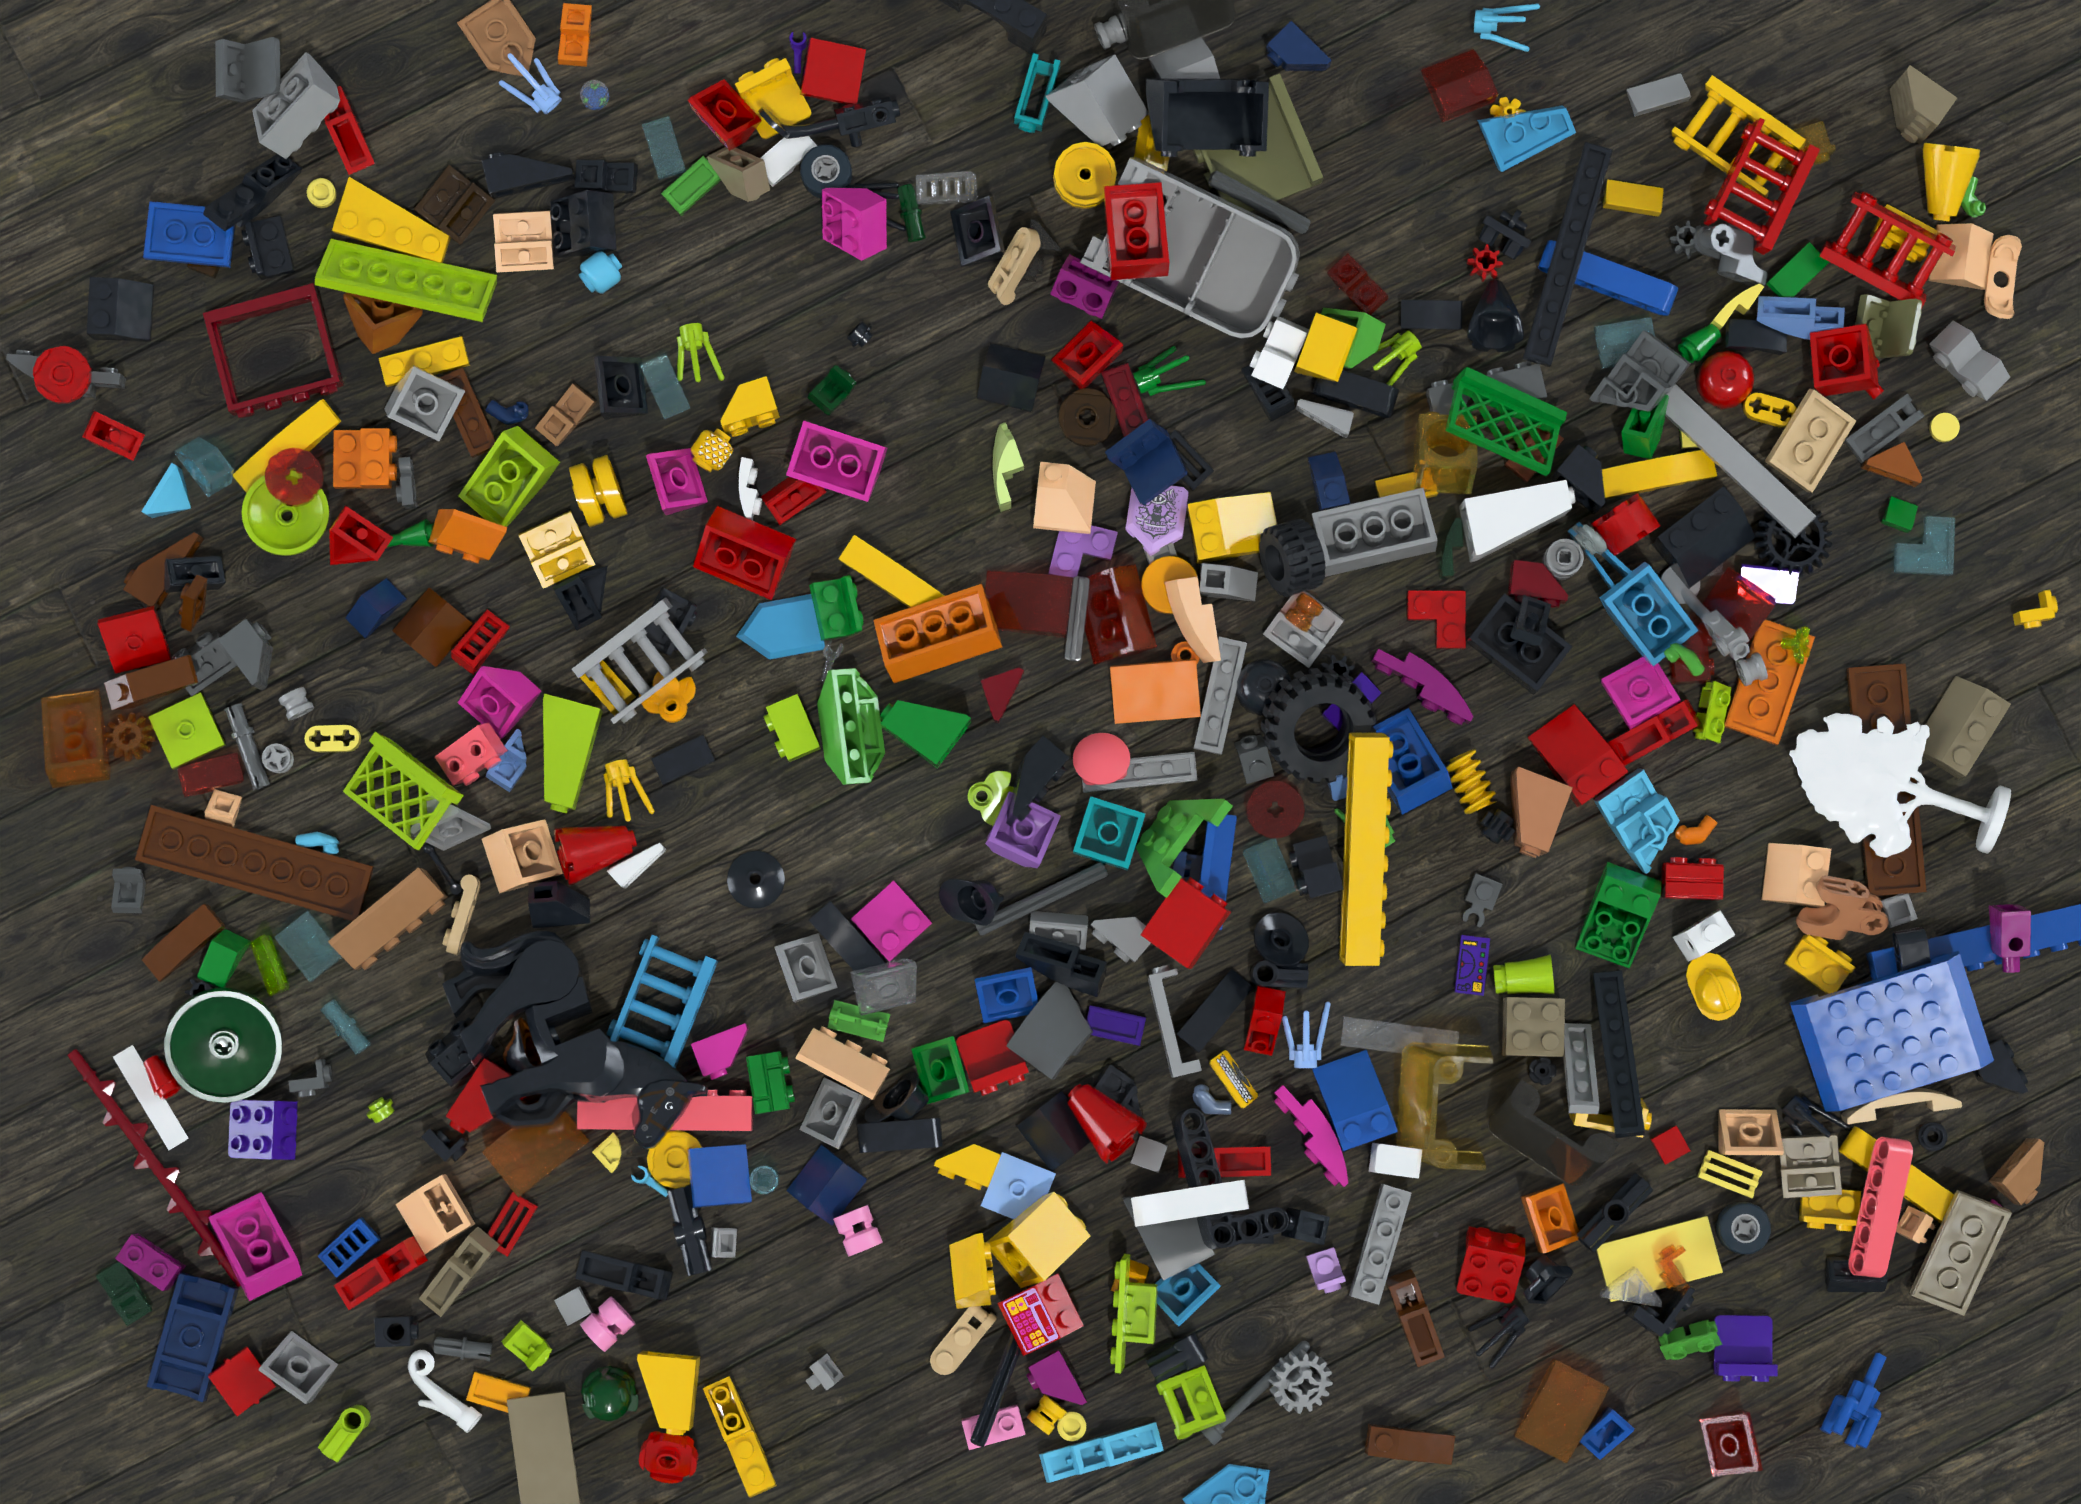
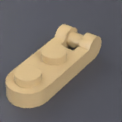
(1014, 264)
(462, 913)
(960, 1340)

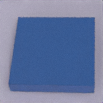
(719, 1176)

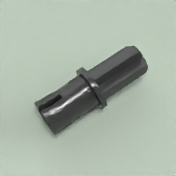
(463, 1348)

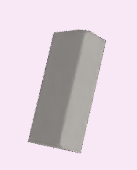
(1658, 94)
(1060, 927)

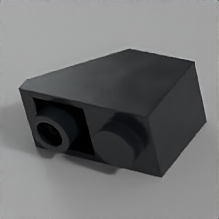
(556, 905)
(2002, 1071)

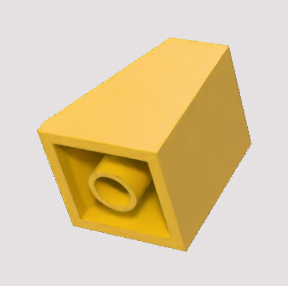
(1038, 1240)
(671, 1388)

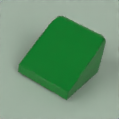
(1899, 515)

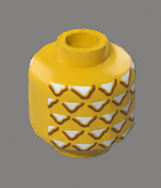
(712, 450)

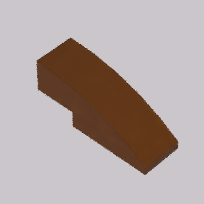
(183, 942)
(1414, 1318)

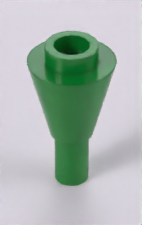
(414, 536)

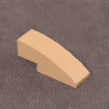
(1193, 618)

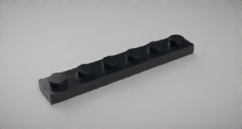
(1618, 1054)

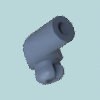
(1208, 1104)

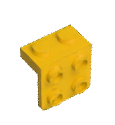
(777, 92)

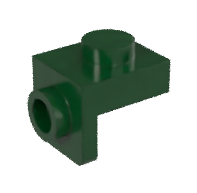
(832, 390)

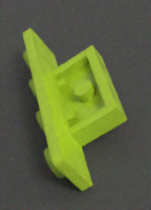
(1135, 1313)

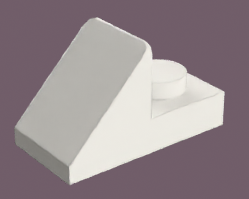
(1395, 1160)

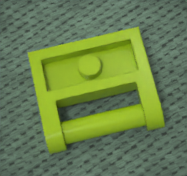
(1200, 1399)

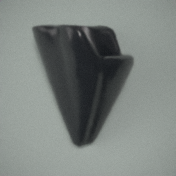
(1495, 321)

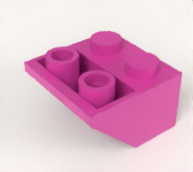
(854, 220)

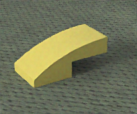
(1740, 303)

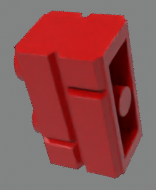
(1692, 880)

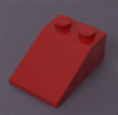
(1136, 231)
(1577, 755)

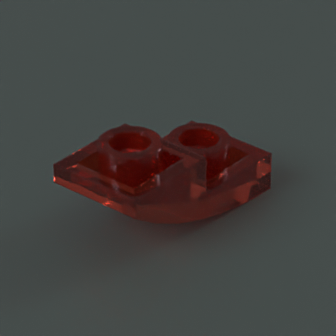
(1357, 285)
(210, 774)

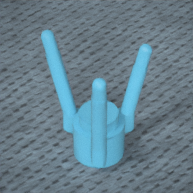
(1487, 20)

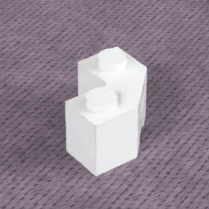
(1279, 352)

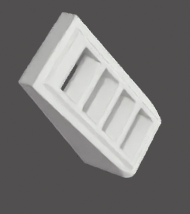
(633, 867)

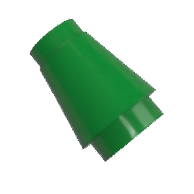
(1698, 343)

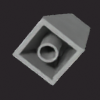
(1100, 102)

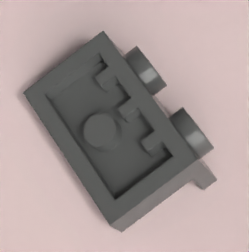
(209, 660)

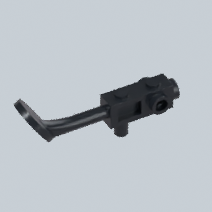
(848, 120)

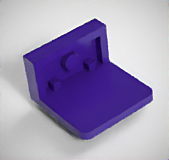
(262, 1129)
(1744, 1348)

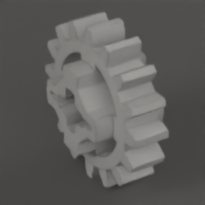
(1300, 1381)

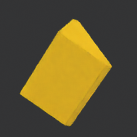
(1325, 348)

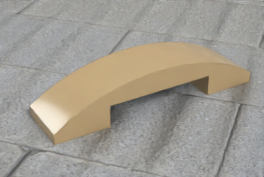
(1934, 1099)

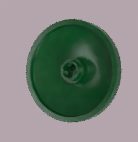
(223, 1045)

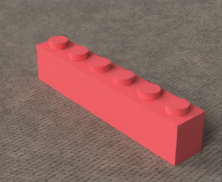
(702, 1113)

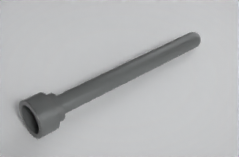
(1214, 1433)

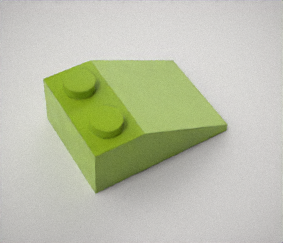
(508, 477)

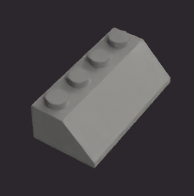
(1375, 531)

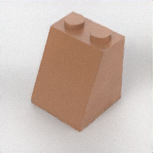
(1536, 810)

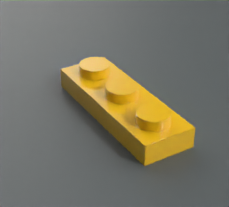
(431, 358)

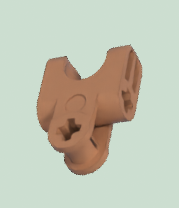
(1848, 909)

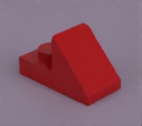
(113, 436)

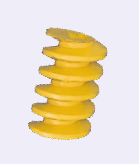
(1470, 782)

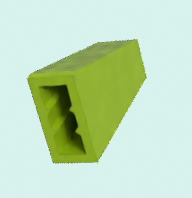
(568, 743)

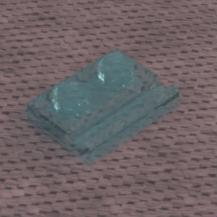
(1617, 339)
(308, 946)

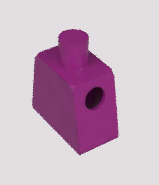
(2009, 923)

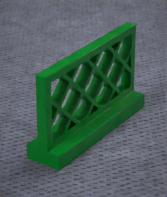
(1509, 404)

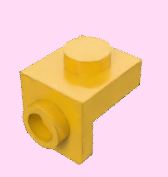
(2034, 617)

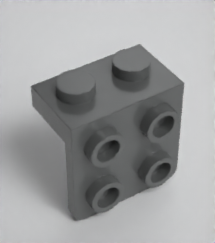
(248, 69)

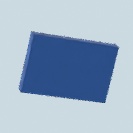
(186, 236)

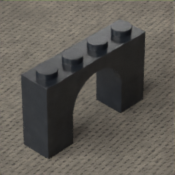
(1020, 19)

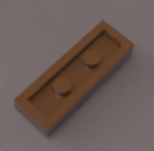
(470, 416)

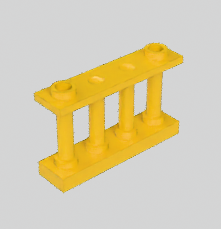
(1741, 109)

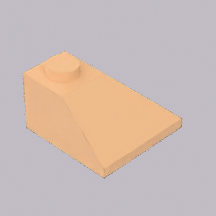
(1064, 499)

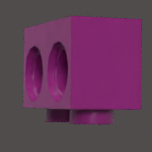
(1085, 287)
(150, 1262)

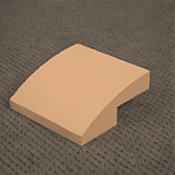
(523, 241)

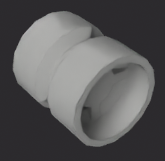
(1563, 558)

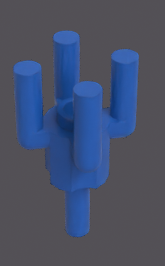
(1858, 1406)

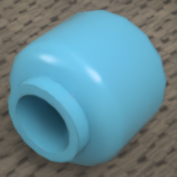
(600, 272)

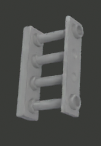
(637, 633)

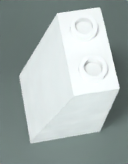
(1509, 515)

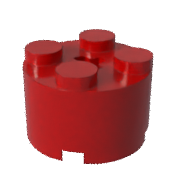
(1626, 524)

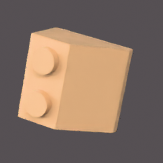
(522, 855)
(1793, 874)

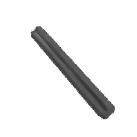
(1045, 897)

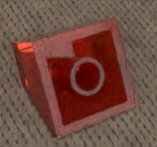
(1459, 85)
(1740, 602)

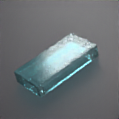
(664, 147)

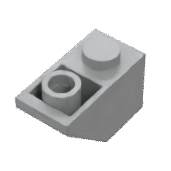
(1227, 582)
(1123, 934)

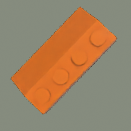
(937, 633)

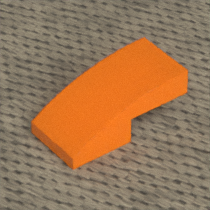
(575, 34)

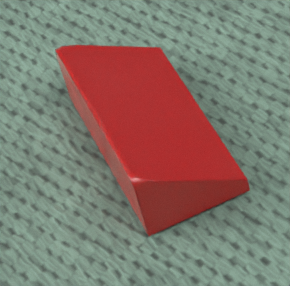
(790, 498)

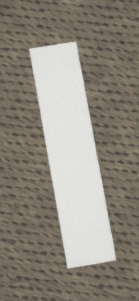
(156, 1109)

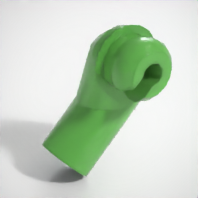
(1970, 203)
(1688, 656)

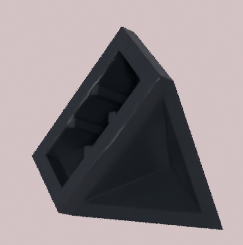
(583, 596)

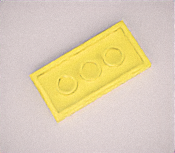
(1643, 1248)

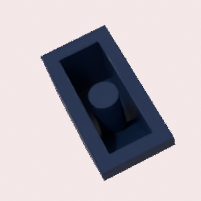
(1296, 51)
(1328, 481)

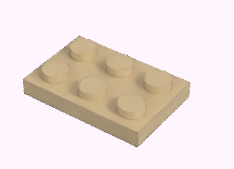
(1810, 440)

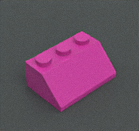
(836, 461)

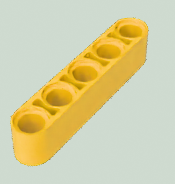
(1919, 1189)

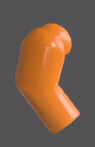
(1697, 834)

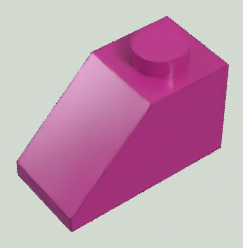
(719, 1051)

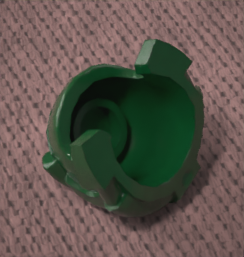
(609, 1394)

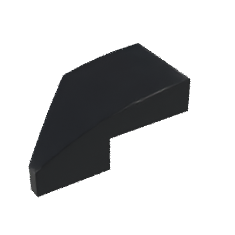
(1118, 1087)

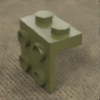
(1890, 324)

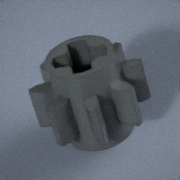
(1682, 234)

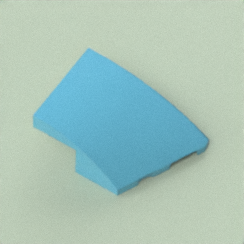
(1638, 817)

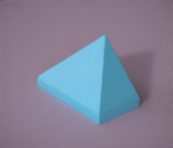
(169, 495)

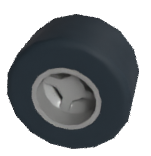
(822, 162)
(1752, 1231)

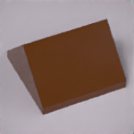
(432, 627)

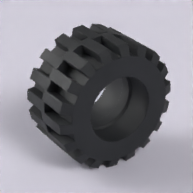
(1292, 557)

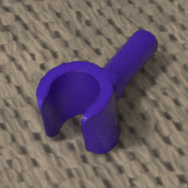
(798, 48)

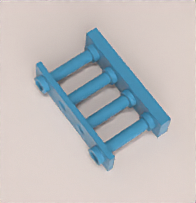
(691, 997)

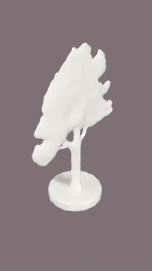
(1858, 778)

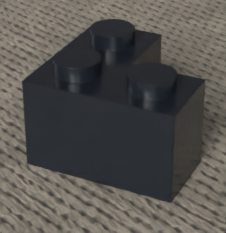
(1316, 868)

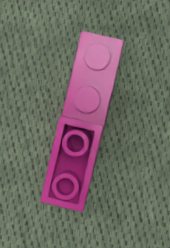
(1322, 1144)

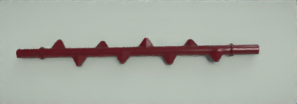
(147, 1159)

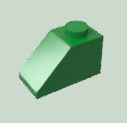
(1644, 430)

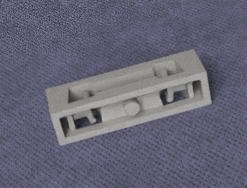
(1380, 1244)

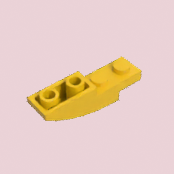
(740, 1436)

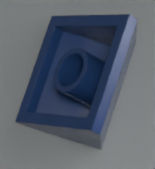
(826, 1185)

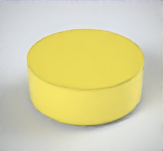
(321, 193)
(1944, 427)
(1071, 1426)

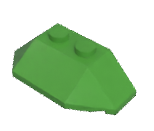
(850, 726)

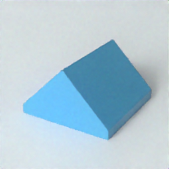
(1185, 1292)

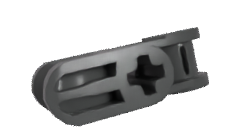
(1734, 251)

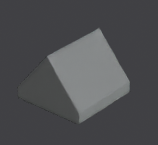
(723, 1242)

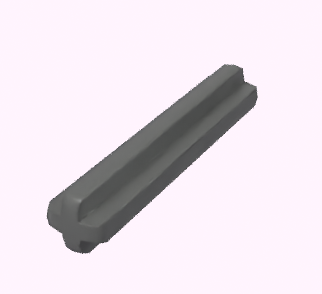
(1077, 618)

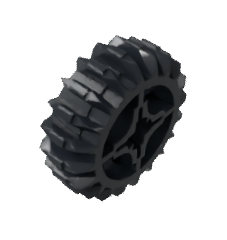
(1805, 545)

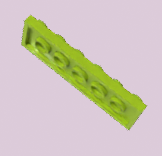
(406, 280)

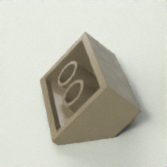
(1918, 104)
(1962, 726)

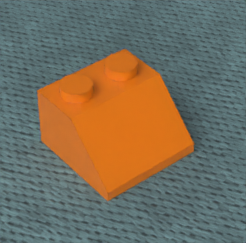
(466, 534)

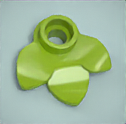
(997, 788)

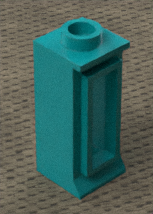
(1043, 68)

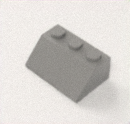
(297, 108)

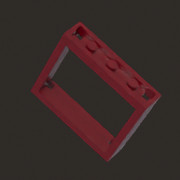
(258, 307)

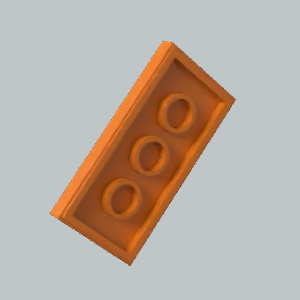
(1765, 705)

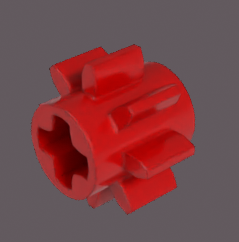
(1491, 259)

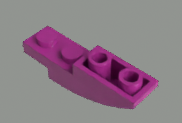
(1436, 689)

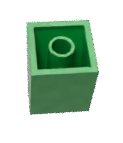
(925, 729)

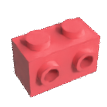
(471, 754)

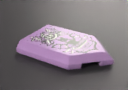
(1159, 520)

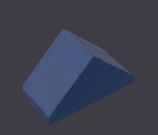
(1606, 1433)

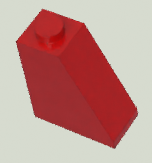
(471, 1108)

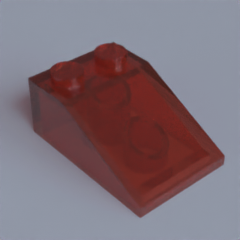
(1029, 602)

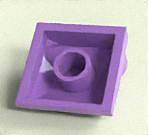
(1025, 840)

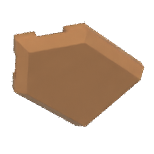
(496, 32)

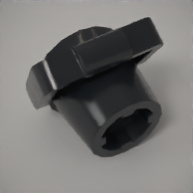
(1545, 1279)

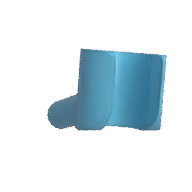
(650, 1181)

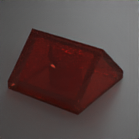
(1731, 1443)

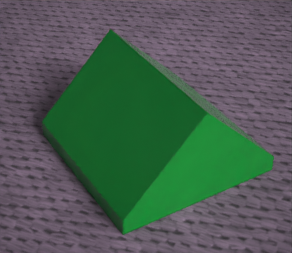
(940, 1069)

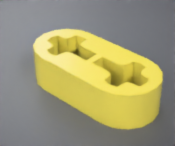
(332, 745)

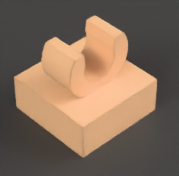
(1914, 1225)

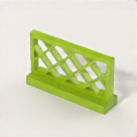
(419, 775)

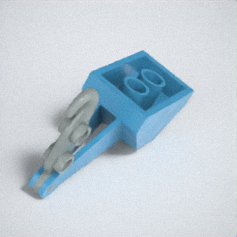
(1637, 603)

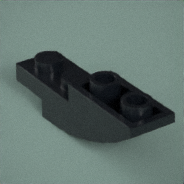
(254, 194)

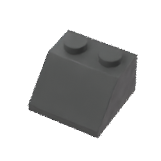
(250, 651)

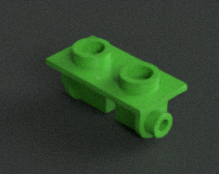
(847, 1019)
(1702, 1339)

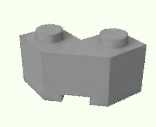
(1970, 364)

